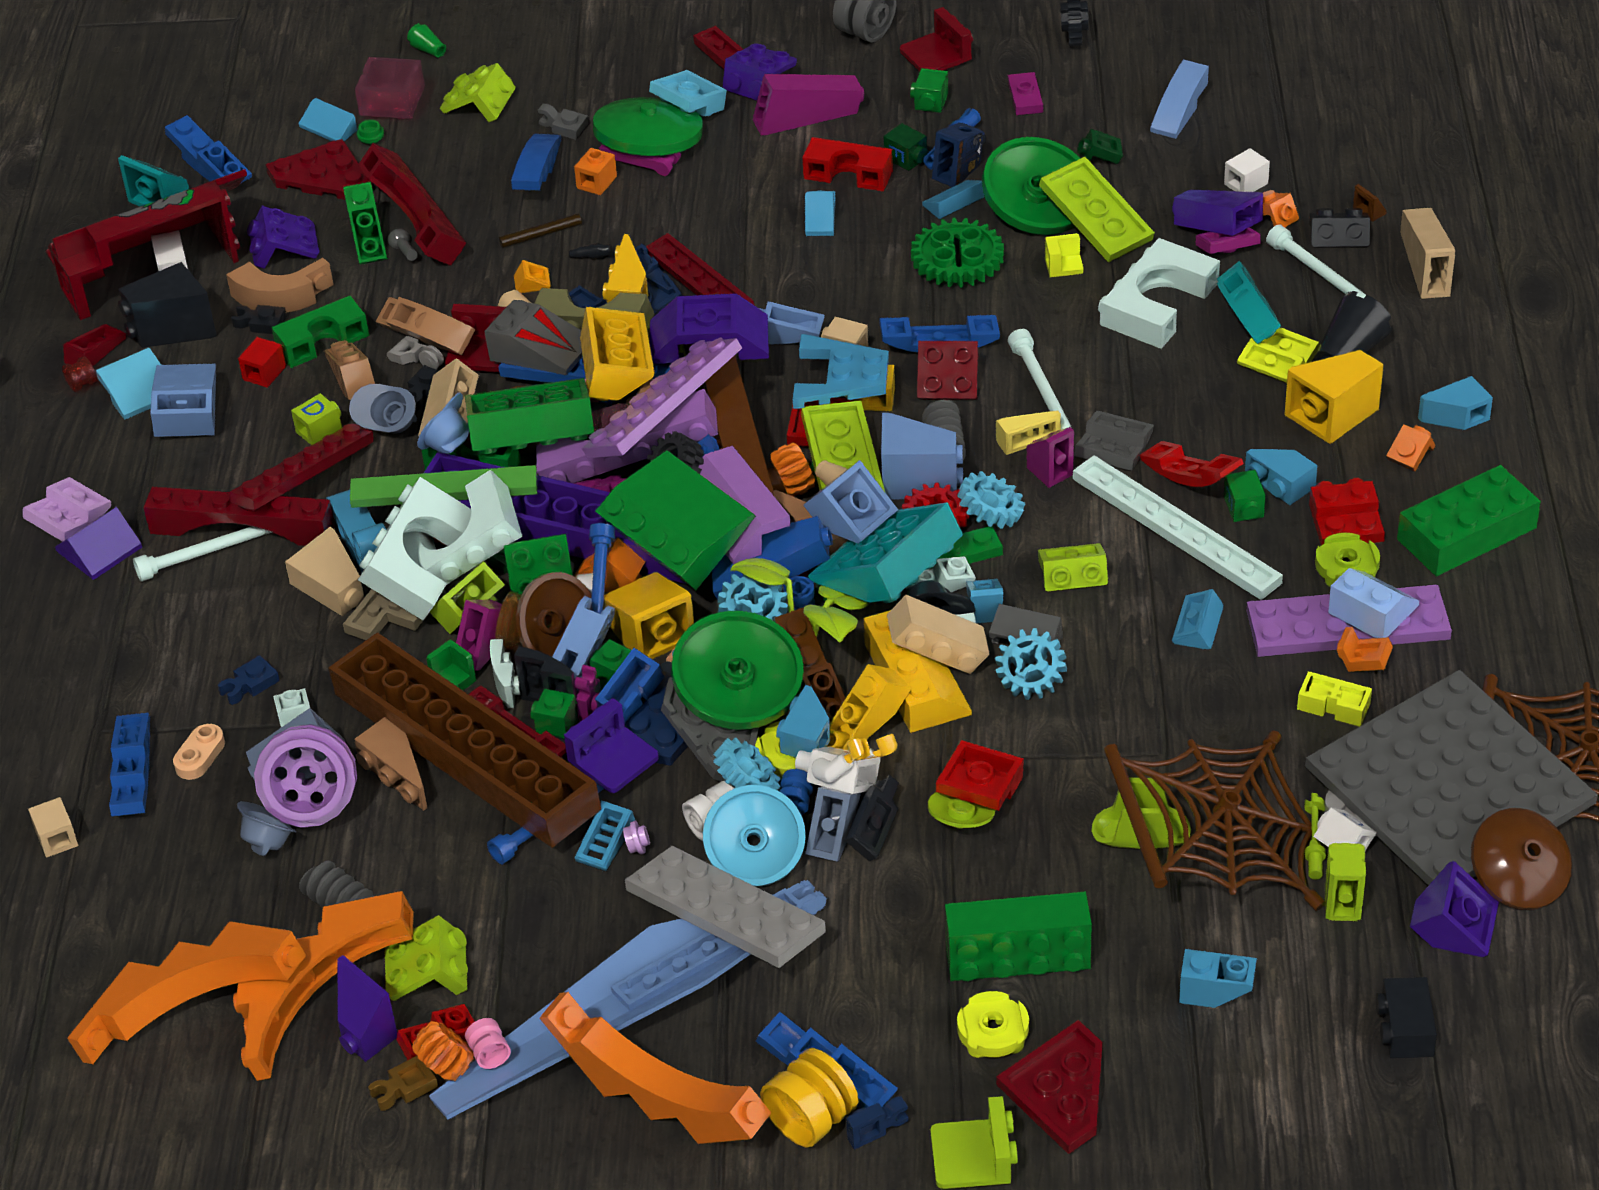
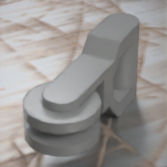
(427, 355)

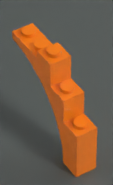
(346, 930)

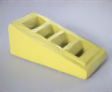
(1017, 431)

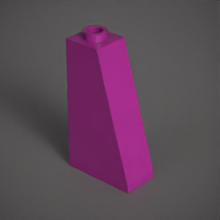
(803, 100)

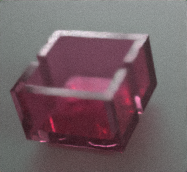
(390, 87)

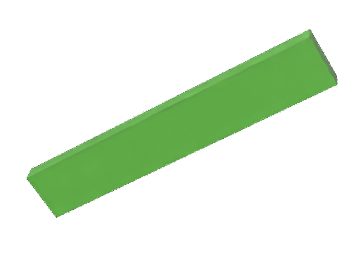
(387, 489)

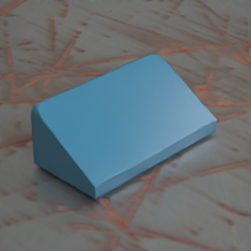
(328, 121)
(954, 198)
(1198, 620)

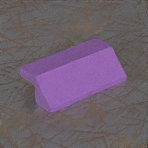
(735, 477)

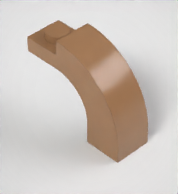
(292, 291)

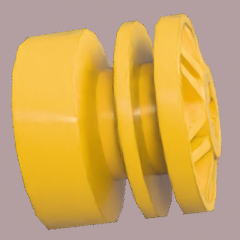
(809, 1097)

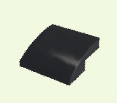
(540, 672)

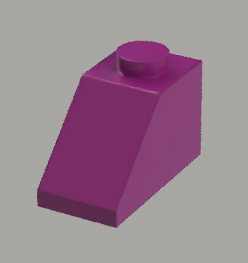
(1052, 457)
(477, 628)

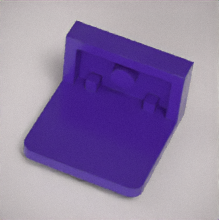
(747, 67)
(283, 231)
(607, 749)

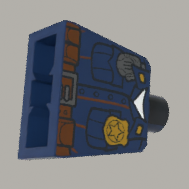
(957, 153)

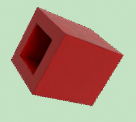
(262, 362)

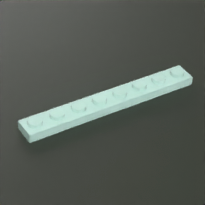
(1178, 527)

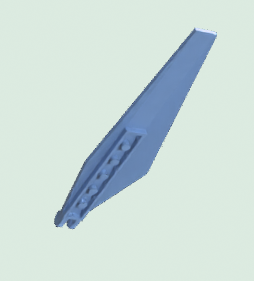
(629, 985)

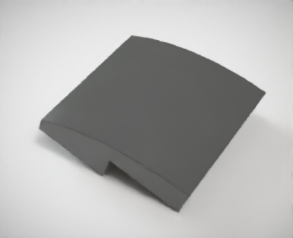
(1114, 440)

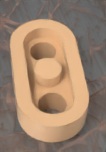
(202, 747)

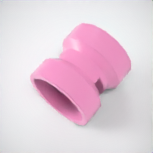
(487, 1043)

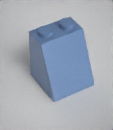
(918, 455)

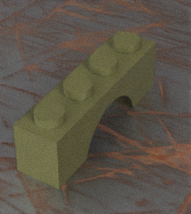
(560, 303)

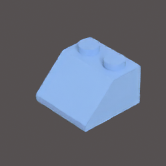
(1369, 603)

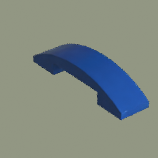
(901, 335)

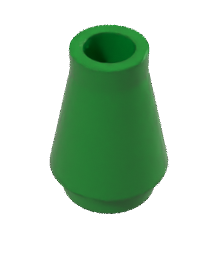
(424, 39)

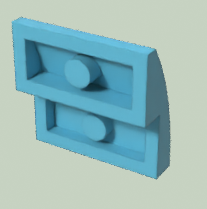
(130, 382)

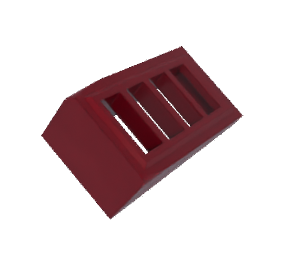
(93, 345)

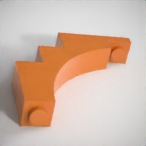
(148, 991)
(620, 1067)

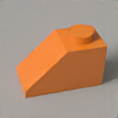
(621, 566)

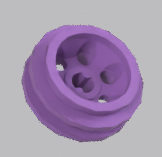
(273, 790)

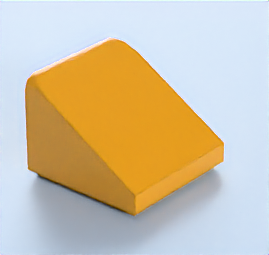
(531, 277)

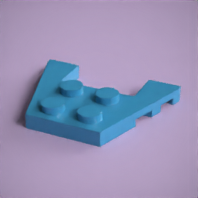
(852, 371)

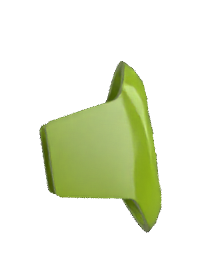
(1114, 827)

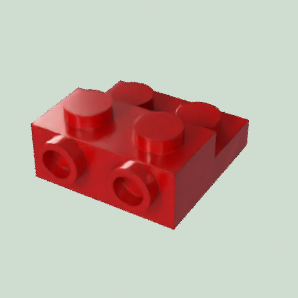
(1346, 509)
(980, 775)

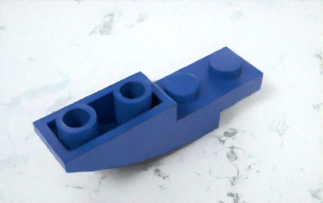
(201, 153)

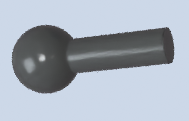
(401, 240)

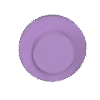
(636, 838)

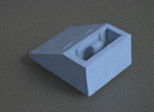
(183, 400)

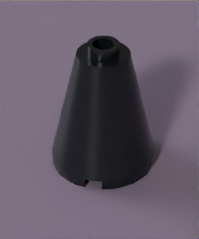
(1355, 326)

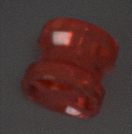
(79, 373)

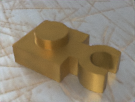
(406, 1081)

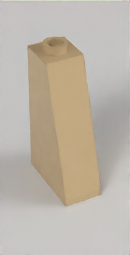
(1428, 252)

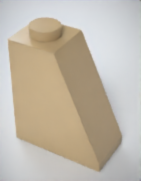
(326, 573)

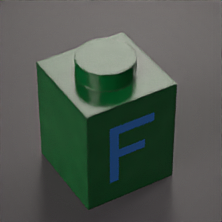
(907, 146)

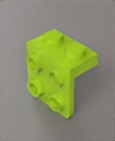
(486, 87)
(433, 953)
(975, 1150)

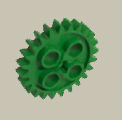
(978, 247)

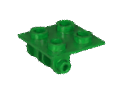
(534, 558)

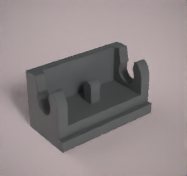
(1011, 620)

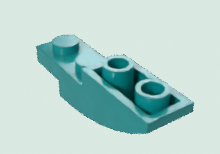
(1248, 302)

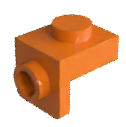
(1280, 208)
(1410, 447)
(1363, 653)

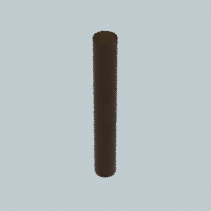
(540, 230)

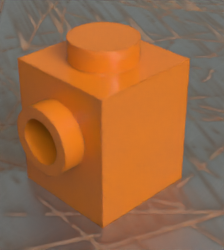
(595, 171)

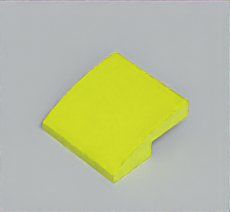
(1278, 353)

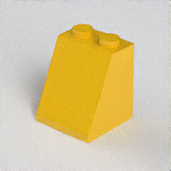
(1334, 393)
(650, 614)

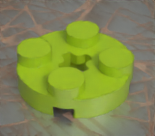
(1330, 556)

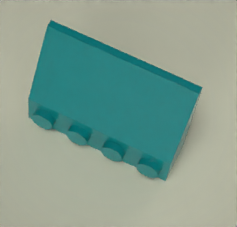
(891, 554)

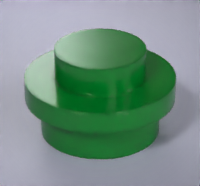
(370, 132)

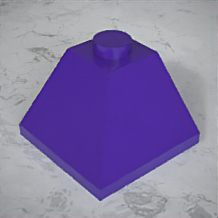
(1455, 913)
(363, 1012)

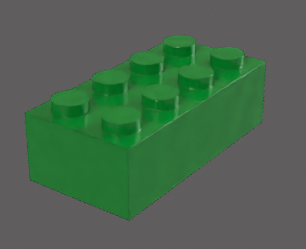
(1468, 520)
(1018, 936)

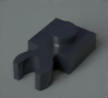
(260, 319)
(420, 385)

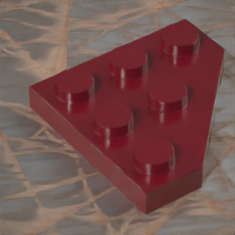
(318, 170)
(1059, 1085)

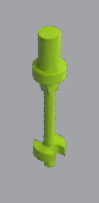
(1315, 852)

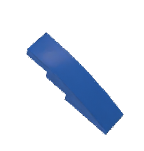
(535, 162)
(130, 764)
(788, 1041)

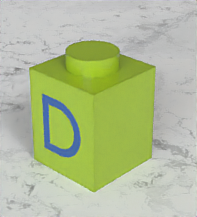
(316, 419)

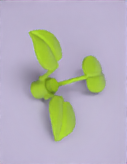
(831, 619)

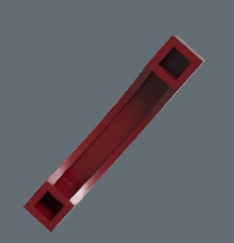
(433, 230)
(180, 510)

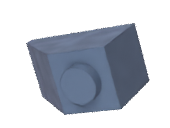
(831, 823)

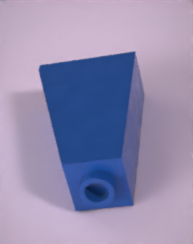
(794, 547)

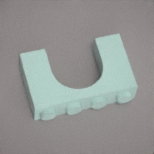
(1160, 266)
(489, 529)
(391, 569)

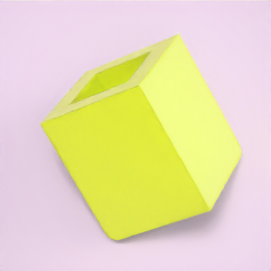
(1063, 255)

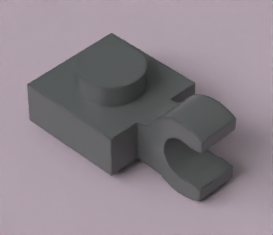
(566, 123)

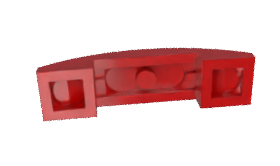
(1172, 464)

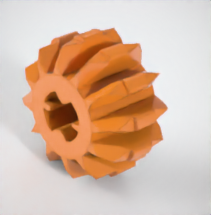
(793, 469)
(443, 1051)

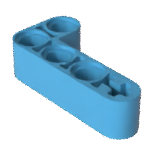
(354, 526)

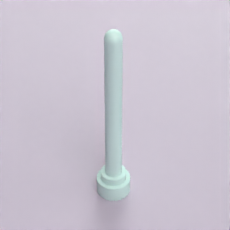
(1281, 239)
(1022, 344)
(148, 566)

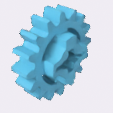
(991, 499)
(761, 595)
(1027, 650)
(744, 765)

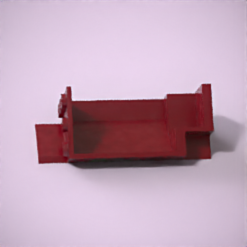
(87, 251)

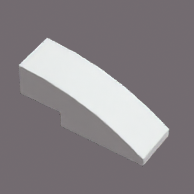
(168, 249)

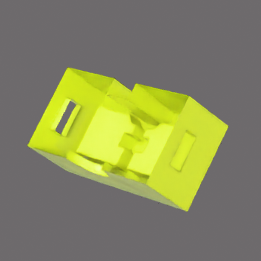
(1334, 697)

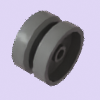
(864, 18)

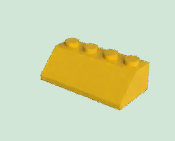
(615, 352)
(934, 691)

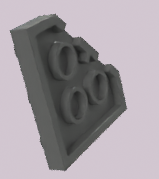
(699, 735)

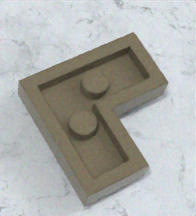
(374, 614)

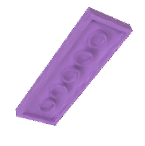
(661, 398)
(1306, 625)

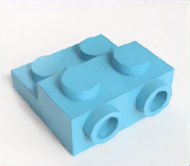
(690, 93)

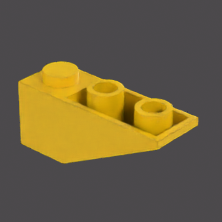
(626, 273)
(868, 705)

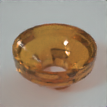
(506, 623)

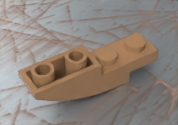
(425, 324)

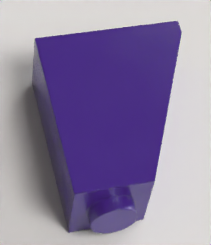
(1218, 210)

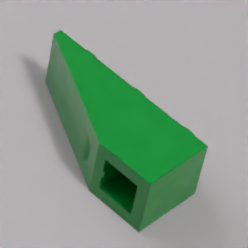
(364, 223)

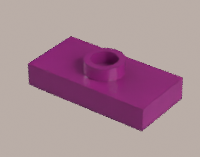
(1025, 93)
(1216, 242)

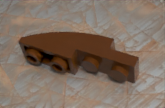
(816, 670)

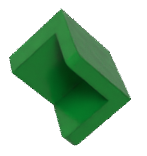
(453, 664)

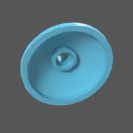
(761, 813)

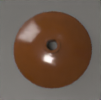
(552, 598)
(1507, 867)

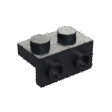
(1339, 229)

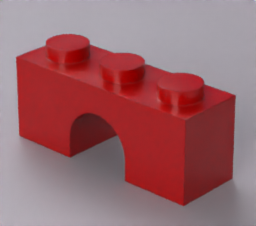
(829, 157)

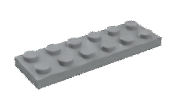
(725, 906)

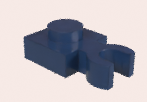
(251, 677)
(871, 1122)

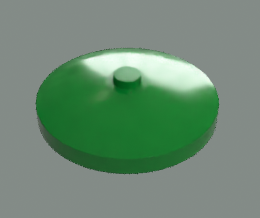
(646, 127)
(1013, 182)
(737, 670)

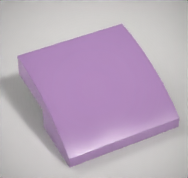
(66, 508)

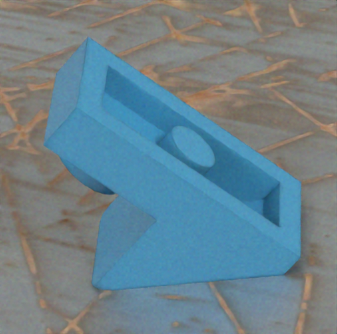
(819, 213)
(986, 598)

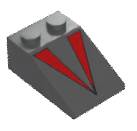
(533, 339)

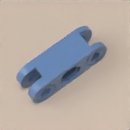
(583, 636)

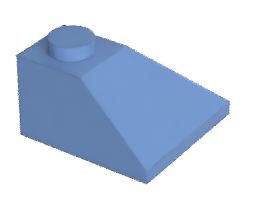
(852, 504)

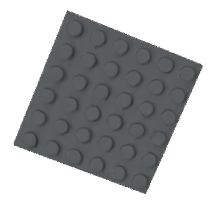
(1441, 769)

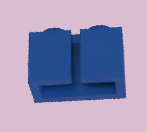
(634, 679)

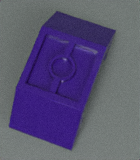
(708, 318)

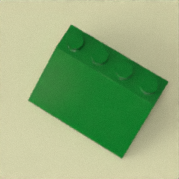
(529, 415)
(676, 517)

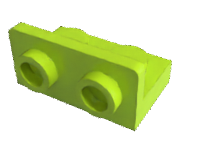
(1073, 567)

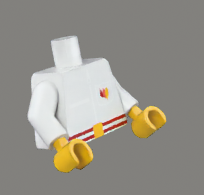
(844, 769)

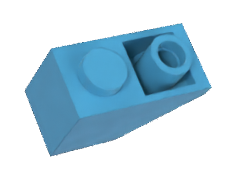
(1456, 405)
(1282, 472)
(805, 725)
(1214, 978)

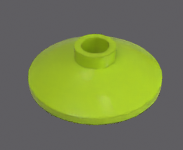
(958, 812)

